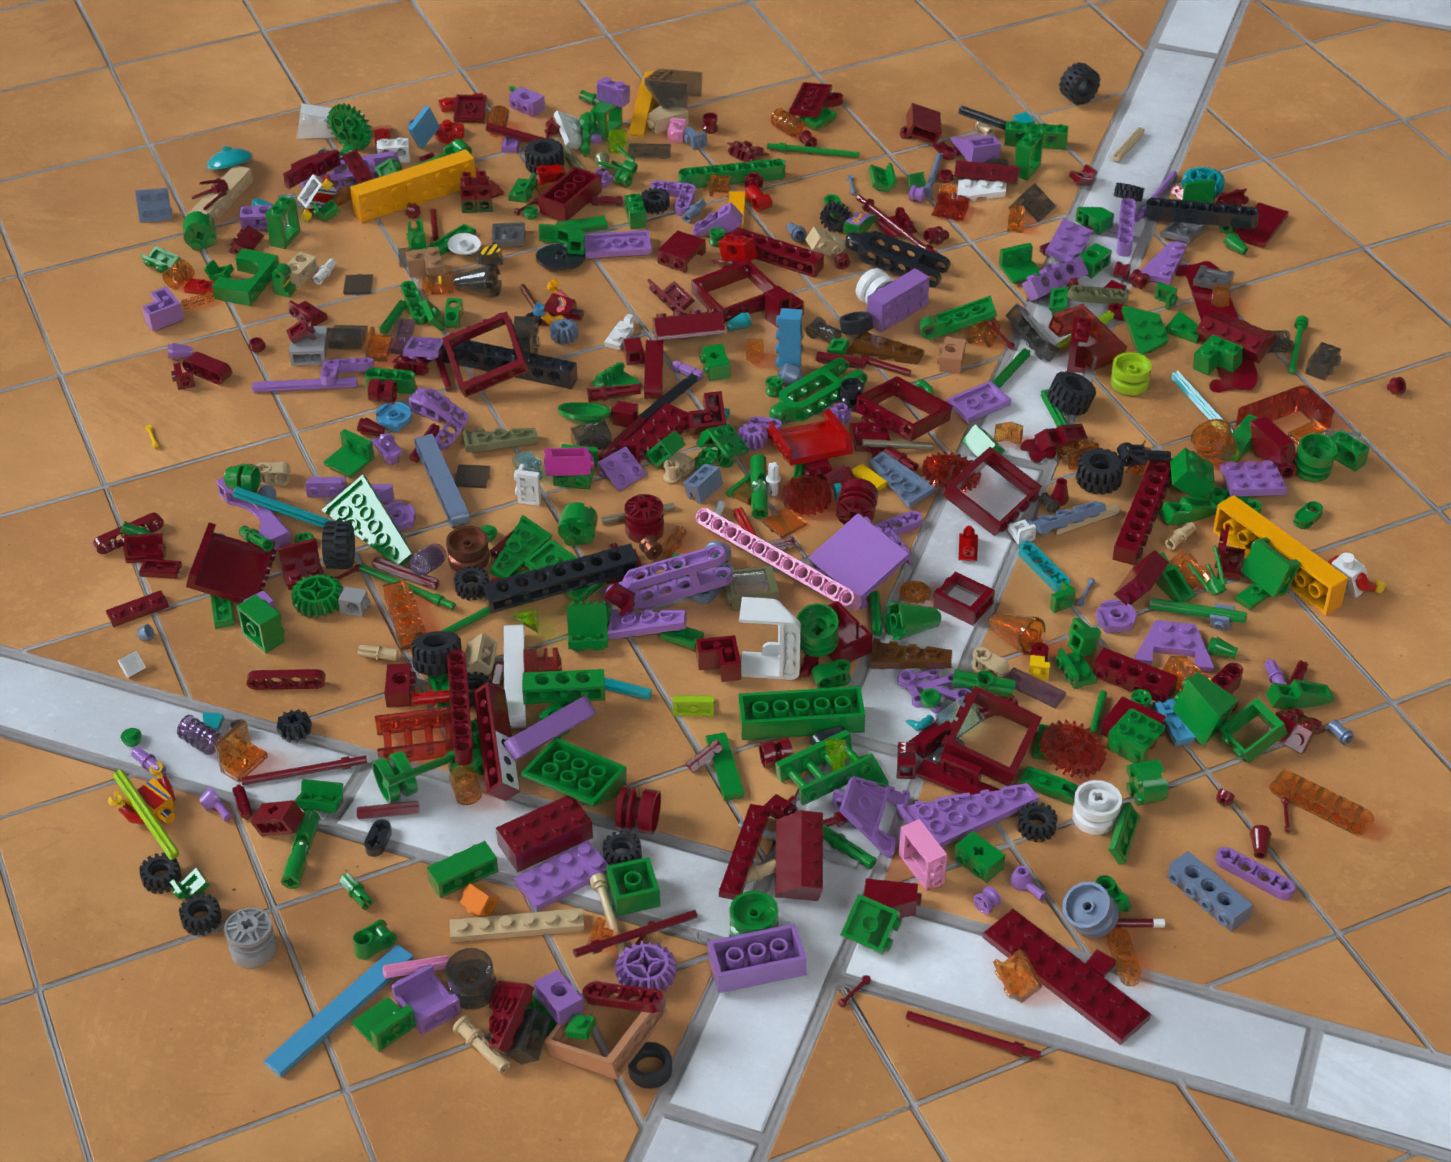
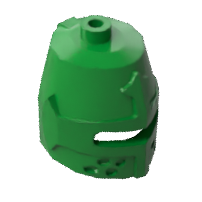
(243, 476)

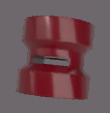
(710, 121)

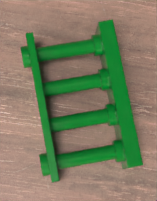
(812, 757)

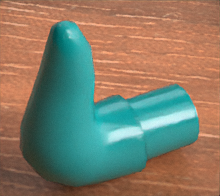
(921, 725)

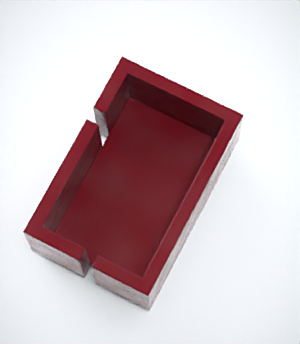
(853, 638)

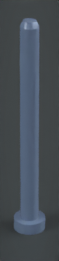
(929, 191)

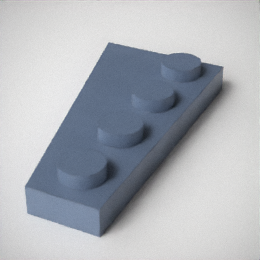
(903, 481)
(1063, 517)

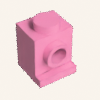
(676, 130)

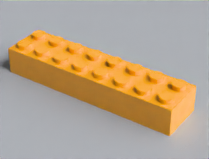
(414, 184)
(1315, 580)

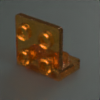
(237, 754)

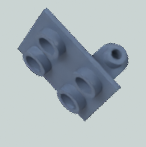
(153, 205)

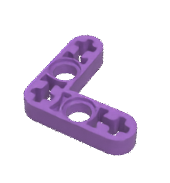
(678, 190)
(332, 368)
(452, 420)
(909, 522)

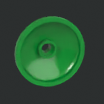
(584, 412)

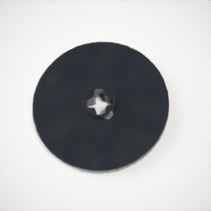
(557, 257)

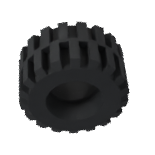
(1079, 83)
(543, 153)
(1071, 393)
(1099, 471)
(338, 545)
(431, 652)

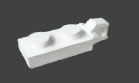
(621, 331)

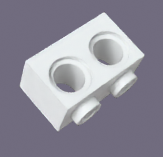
(394, 145)

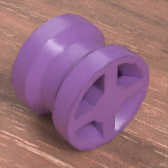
(917, 193)
(987, 900)

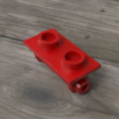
(968, 545)

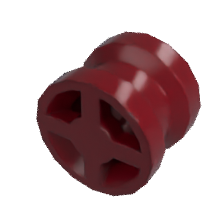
(1122, 270)
(1139, 279)

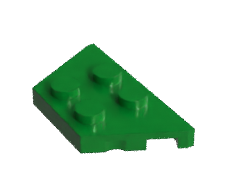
(1145, 329)

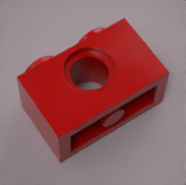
(737, 248)

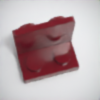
(299, 561)

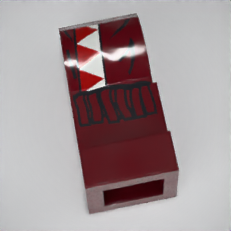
(906, 759)

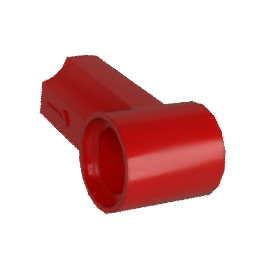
(759, 200)

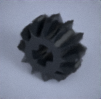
(294, 725)

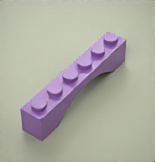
(270, 527)

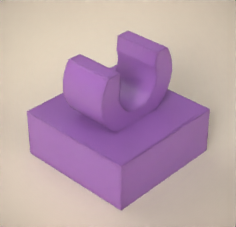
(606, 178)

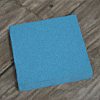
(423, 127)

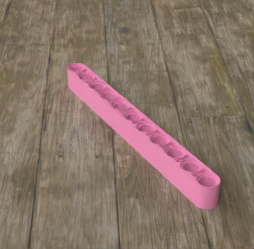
(784, 561)

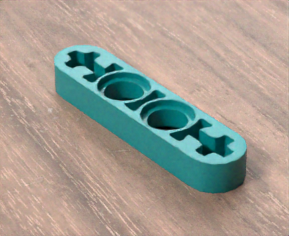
(1029, 553)

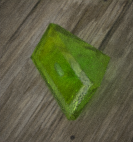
(528, 618)

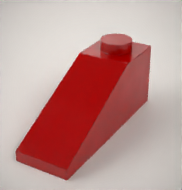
(382, 132)

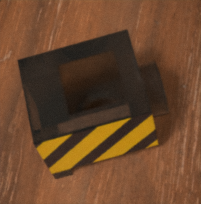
(490, 255)

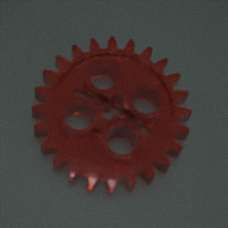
(939, 466)
(1073, 749)

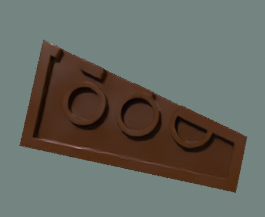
(885, 348)
(908, 657)

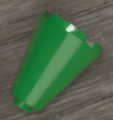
(909, 619)

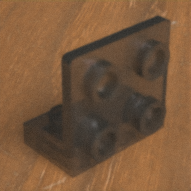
(1035, 202)
(346, 336)

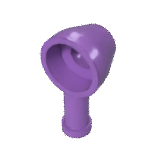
(211, 800)
(1022, 880)

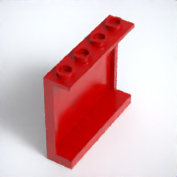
(812, 441)

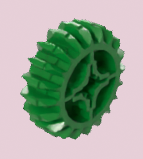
(316, 595)

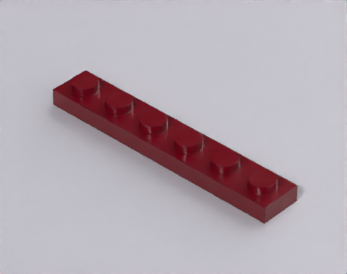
(744, 851)

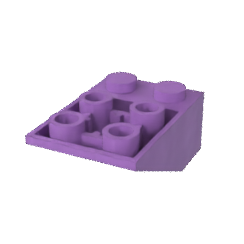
(978, 147)

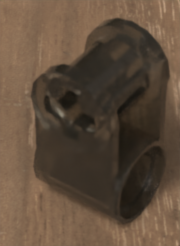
(1281, 340)

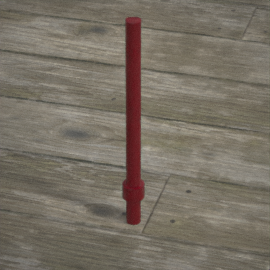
(345, 763)
(596, 946)
(1016, 1048)

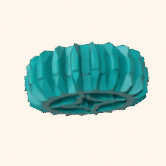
(1204, 173)

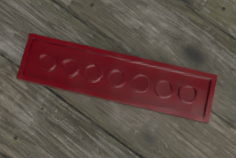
(1069, 977)

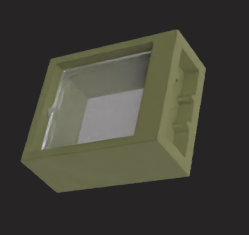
(751, 582)

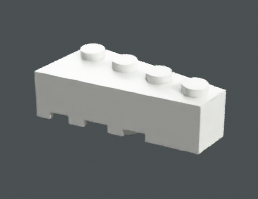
(314, 122)

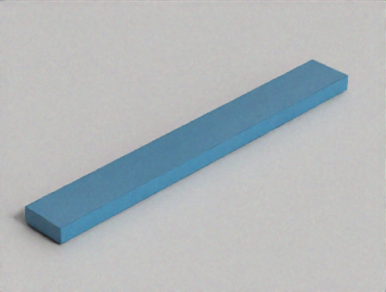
(334, 1014)

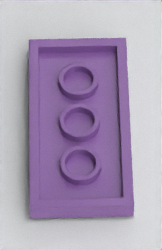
(617, 244)
(561, 875)

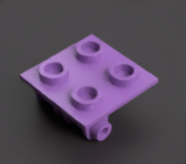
(621, 468)

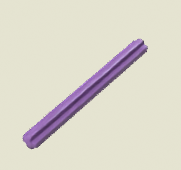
(308, 384)

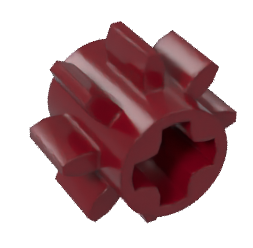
(754, 178)

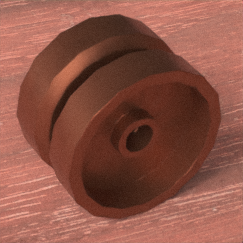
(467, 548)

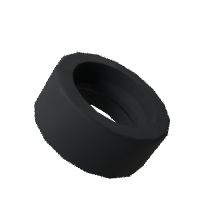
(856, 323)
(656, 1079)

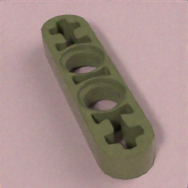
(1082, 294)

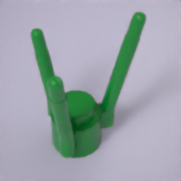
(628, 165)
(1216, 585)

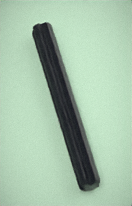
(670, 396)

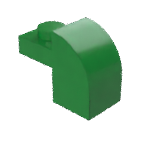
(1083, 638)

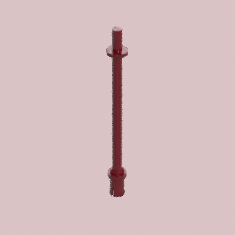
(868, 205)

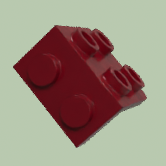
(1230, 557)
(1299, 728)

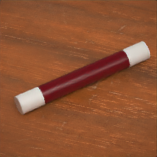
(1140, 923)

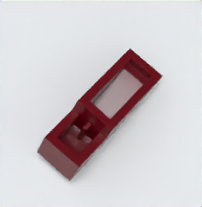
(1058, 437)

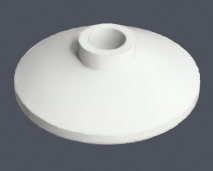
(464, 244)

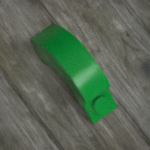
(565, 234)

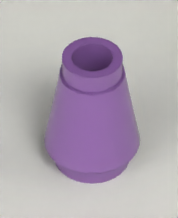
(179, 351)

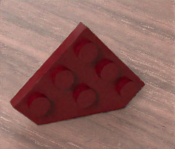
(508, 1007)

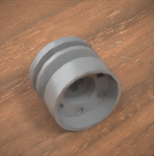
(250, 937)

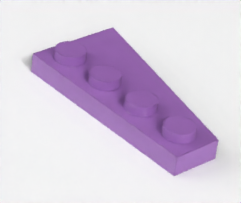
(1165, 263)

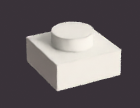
(131, 664)

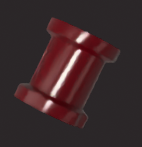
(806, 141)

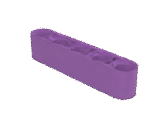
(1126, 227)
(549, 728)

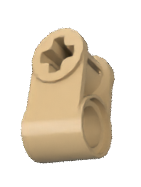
(677, 467)
(275, 473)
(991, 662)

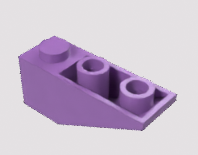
(726, 217)

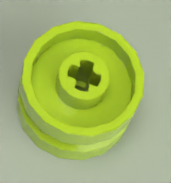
(1131, 373)

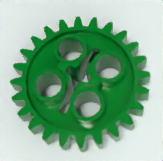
(349, 126)

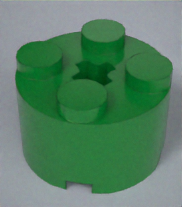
(199, 230)
(577, 524)
(1146, 782)

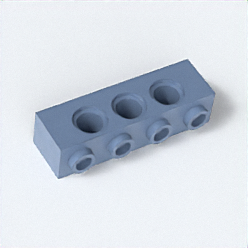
(1209, 891)

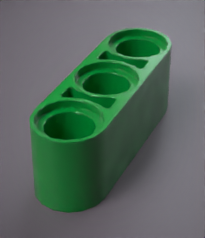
(404, 378)

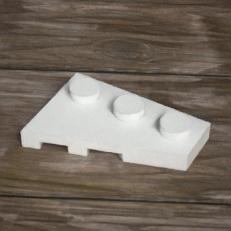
(569, 129)
(981, 188)

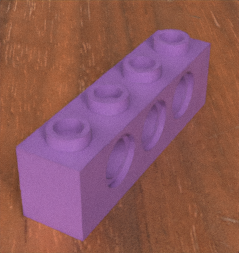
(1054, 278)

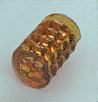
(498, 115)
(787, 122)

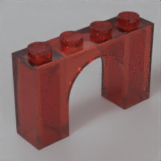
(1107, 344)

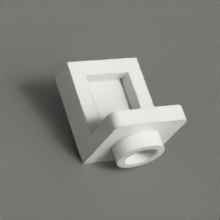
(1022, 531)

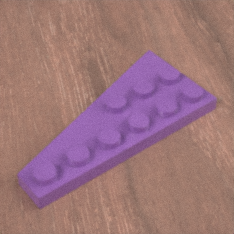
(960, 814)

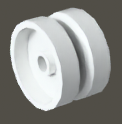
(871, 282)
(1096, 807)

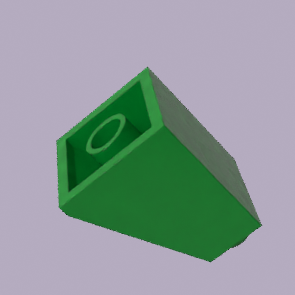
(1203, 706)

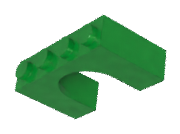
(247, 290)

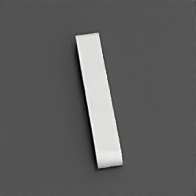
(513, 668)

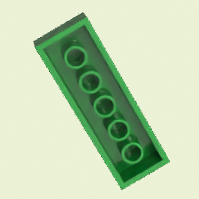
(800, 712)

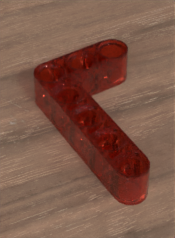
(1287, 402)

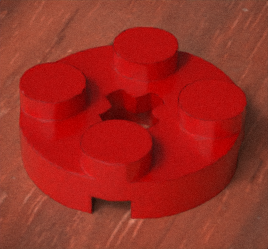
(449, 131)

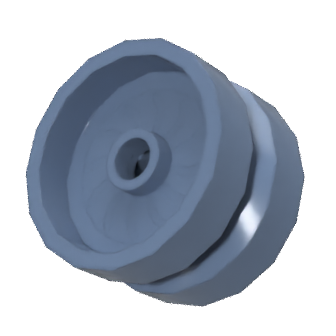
(1090, 909)

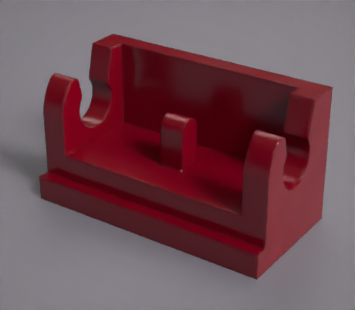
(144, 547)

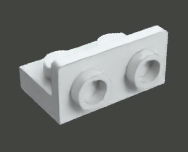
(527, 486)

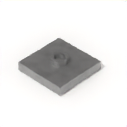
(1183, 231)
(508, 234)

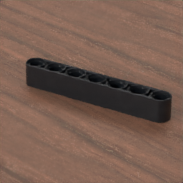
(1202, 213)

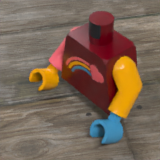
(557, 306)

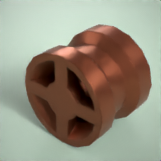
(651, 547)

